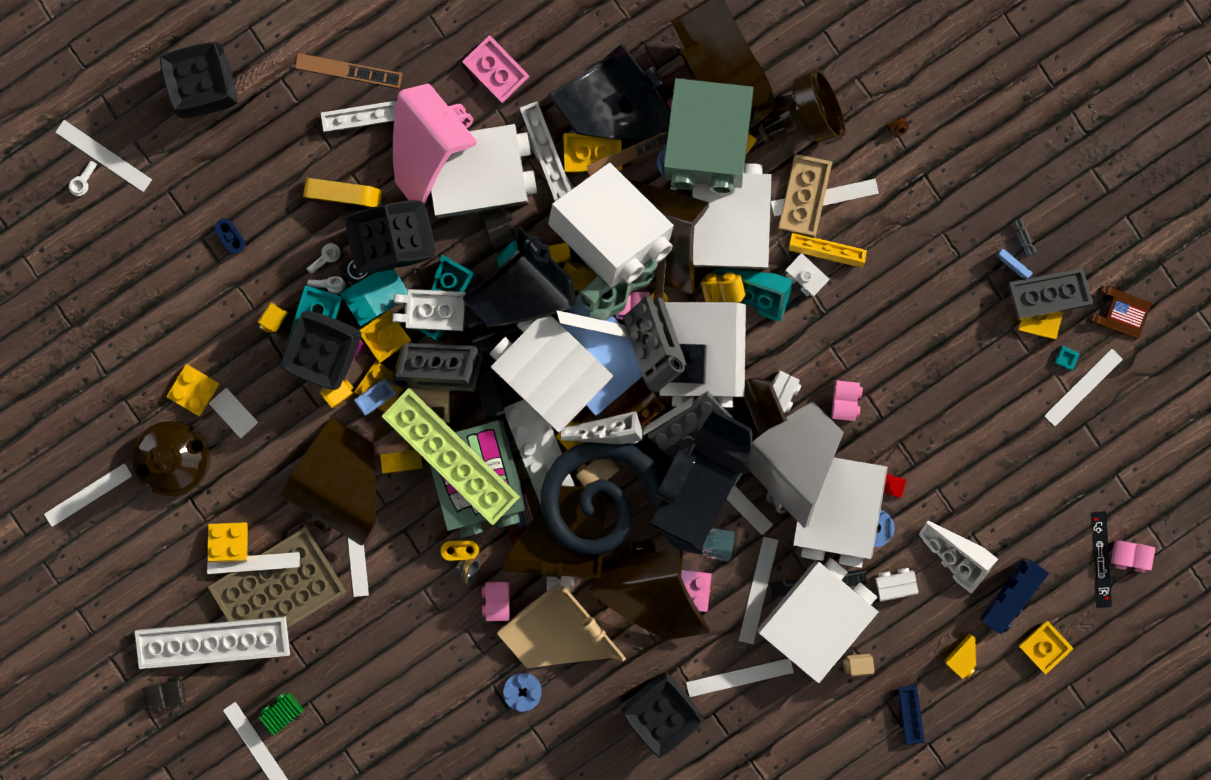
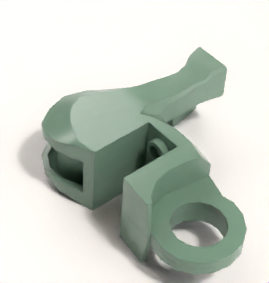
(604, 309)

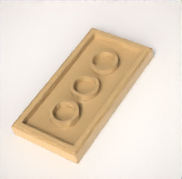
(805, 195)

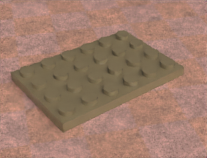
(280, 591)

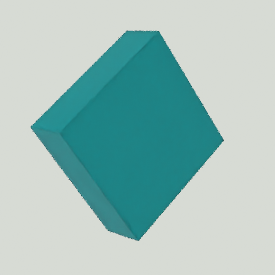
(1066, 358)

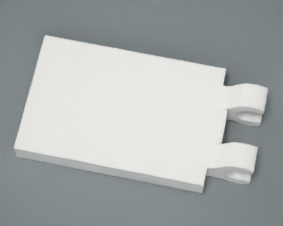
(432, 310)

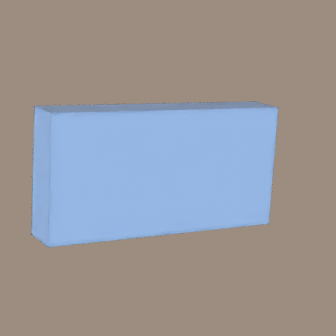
(1014, 264)
(375, 397)

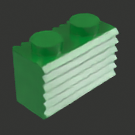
(281, 713)

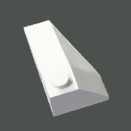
(611, 430)
(964, 558)

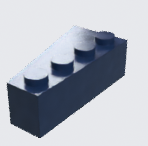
(1014, 595)

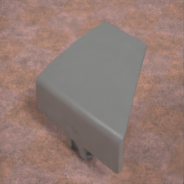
(795, 460)

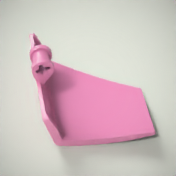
(425, 138)

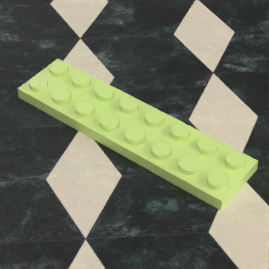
(451, 456)

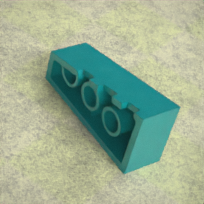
(452, 278)

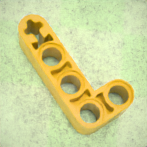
(342, 193)

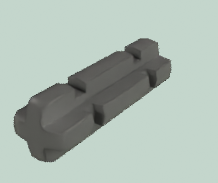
(1024, 237)

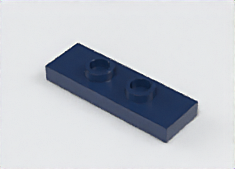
(910, 714)

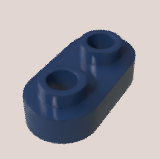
(230, 236)

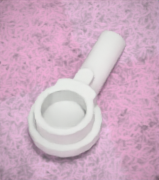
(79, 185)
(330, 253)
(333, 284)

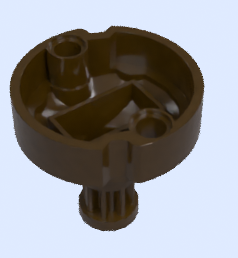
(812, 110)
(171, 458)

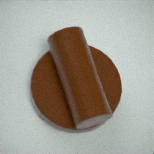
(898, 127)

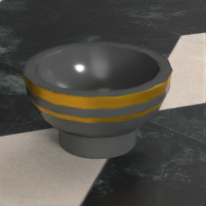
(468, 570)

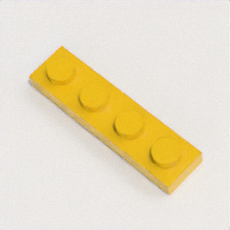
(827, 250)

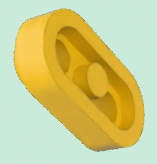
(459, 550)

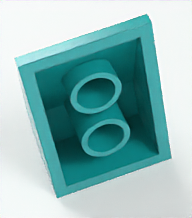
(374, 295)

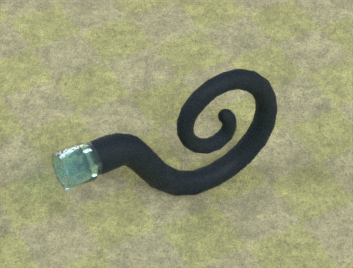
(718, 542)

